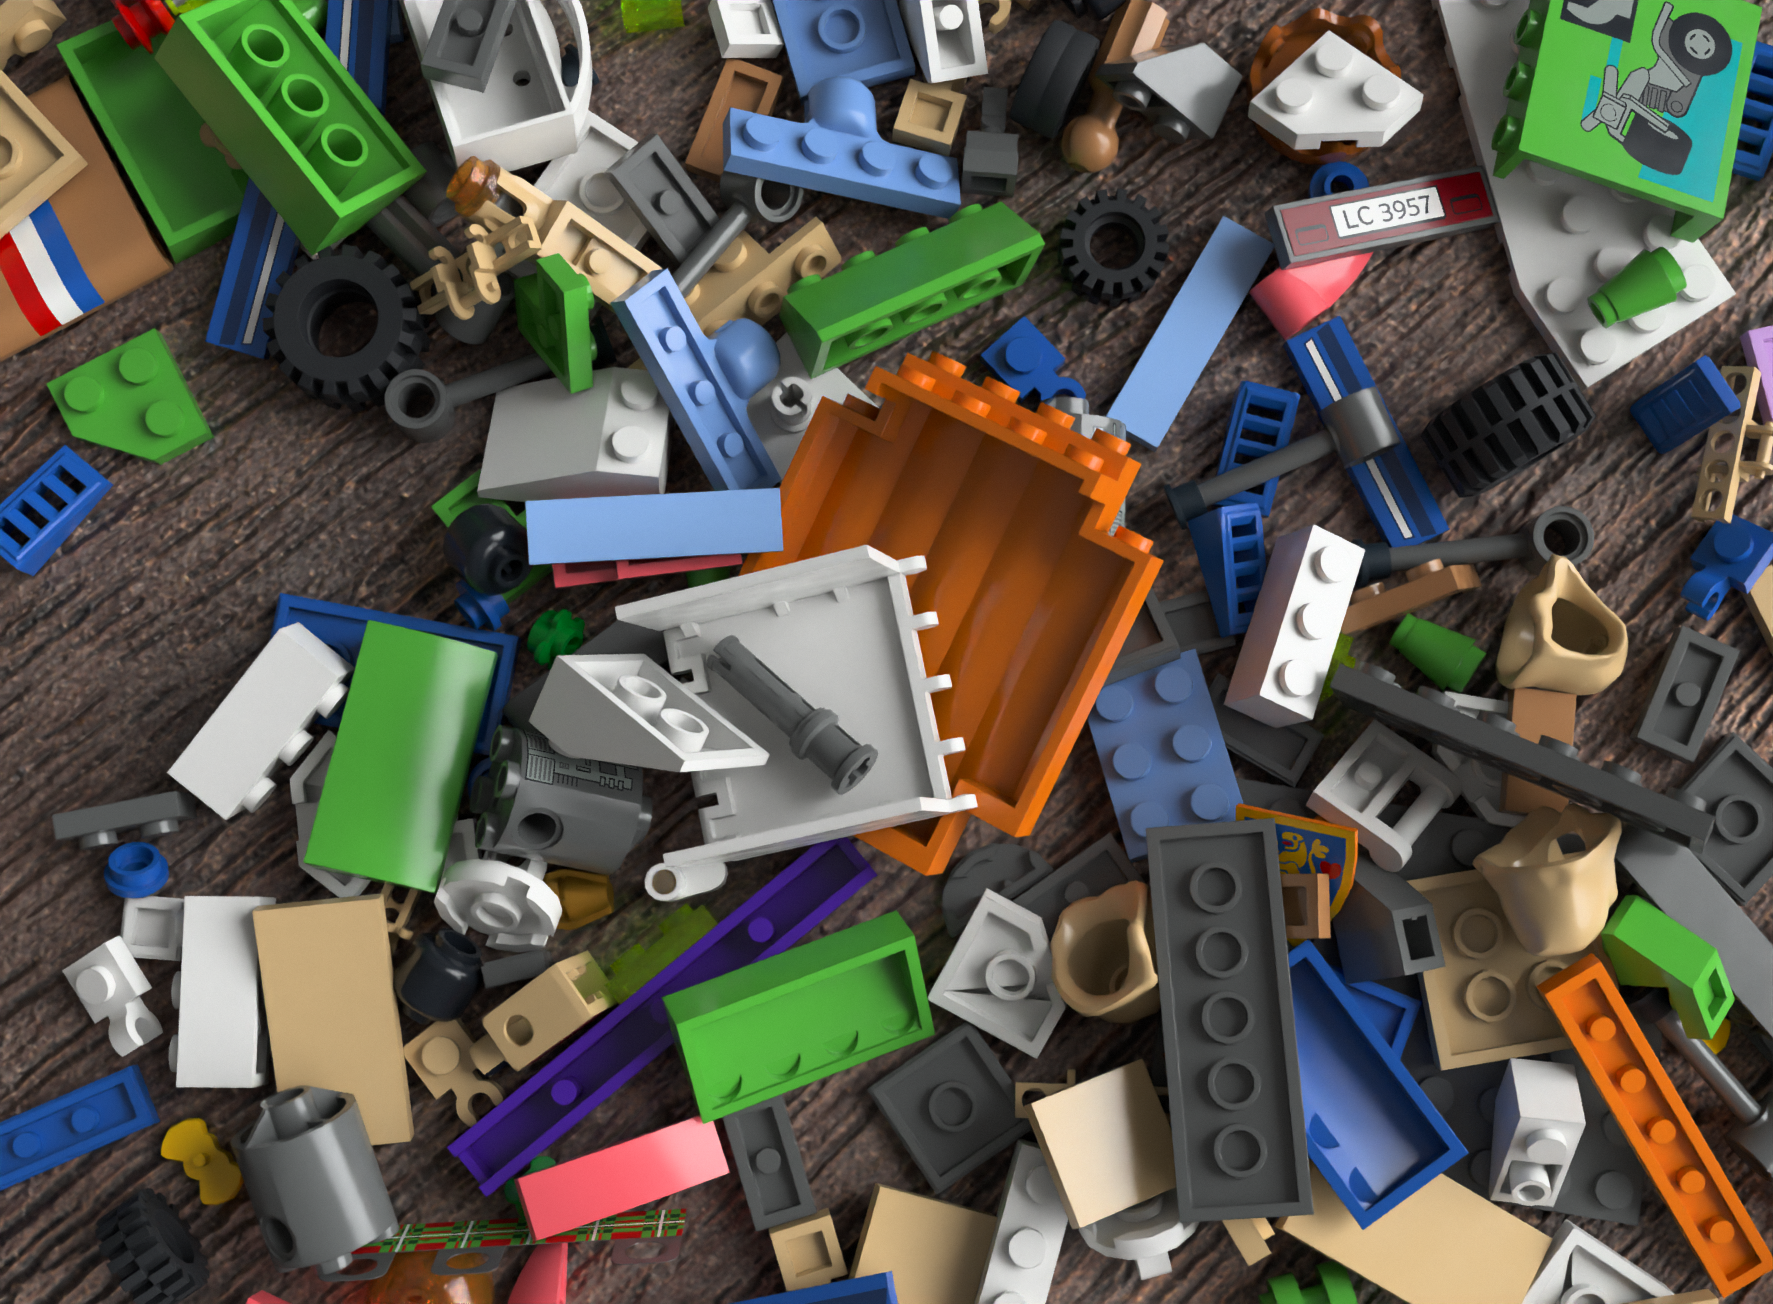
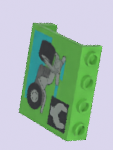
(1633, 98)

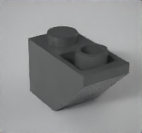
(1175, 87)
(1385, 927)

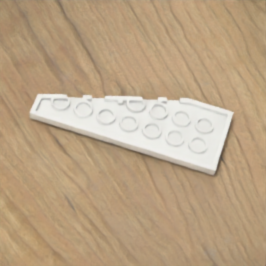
(1562, 229)

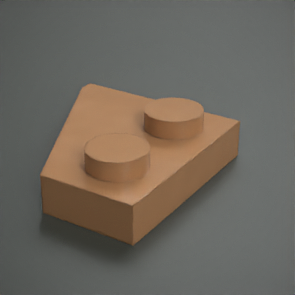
(1425, 585)

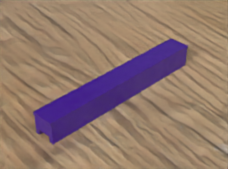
(639, 1026)

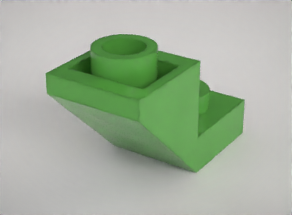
(1660, 952)

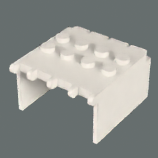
(845, 643)

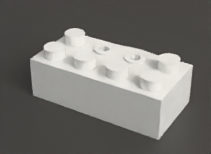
(511, 121)

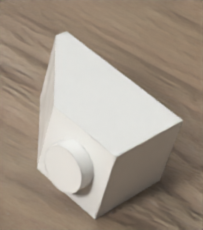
(945, 37)

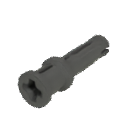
(811, 731)

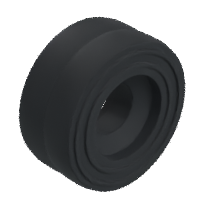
(1054, 79)

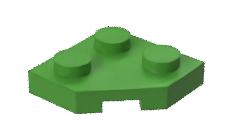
(132, 402)

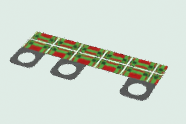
(494, 1235)

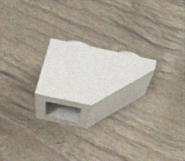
(1534, 1131)

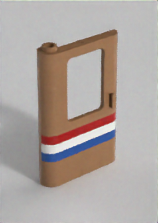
(79, 244)

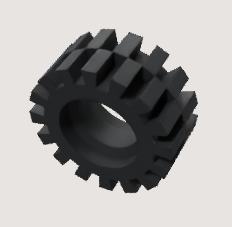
(1119, 213)
(152, 1249)

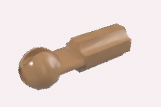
(1091, 139)

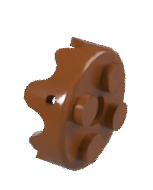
(1289, 42)

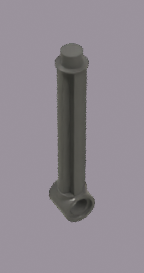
(411, 239)

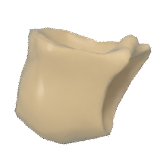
(1561, 635)
(1551, 900)
(1108, 955)

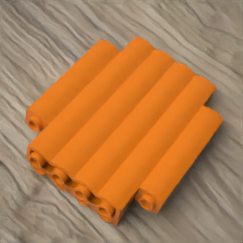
(1015, 564)

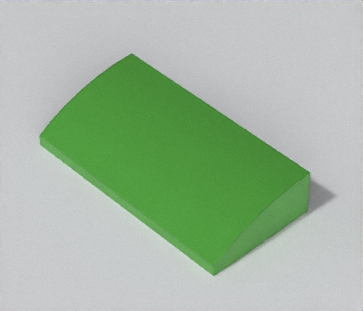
(156, 140)
(401, 758)
(800, 1015)

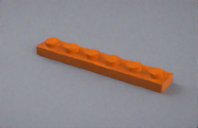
(1656, 1124)

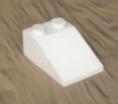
(579, 443)
(635, 716)

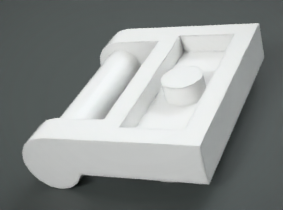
(1368, 781)

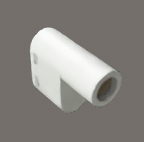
(681, 883)

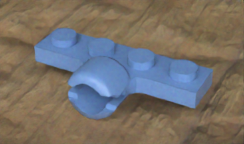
(840, 152)
(704, 378)

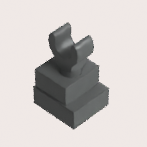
(991, 154)

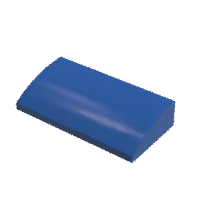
(1362, 1109)

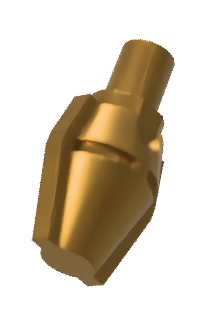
(582, 896)

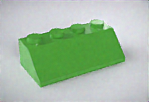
(289, 115)
(909, 286)

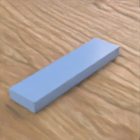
(1190, 332)
(654, 526)

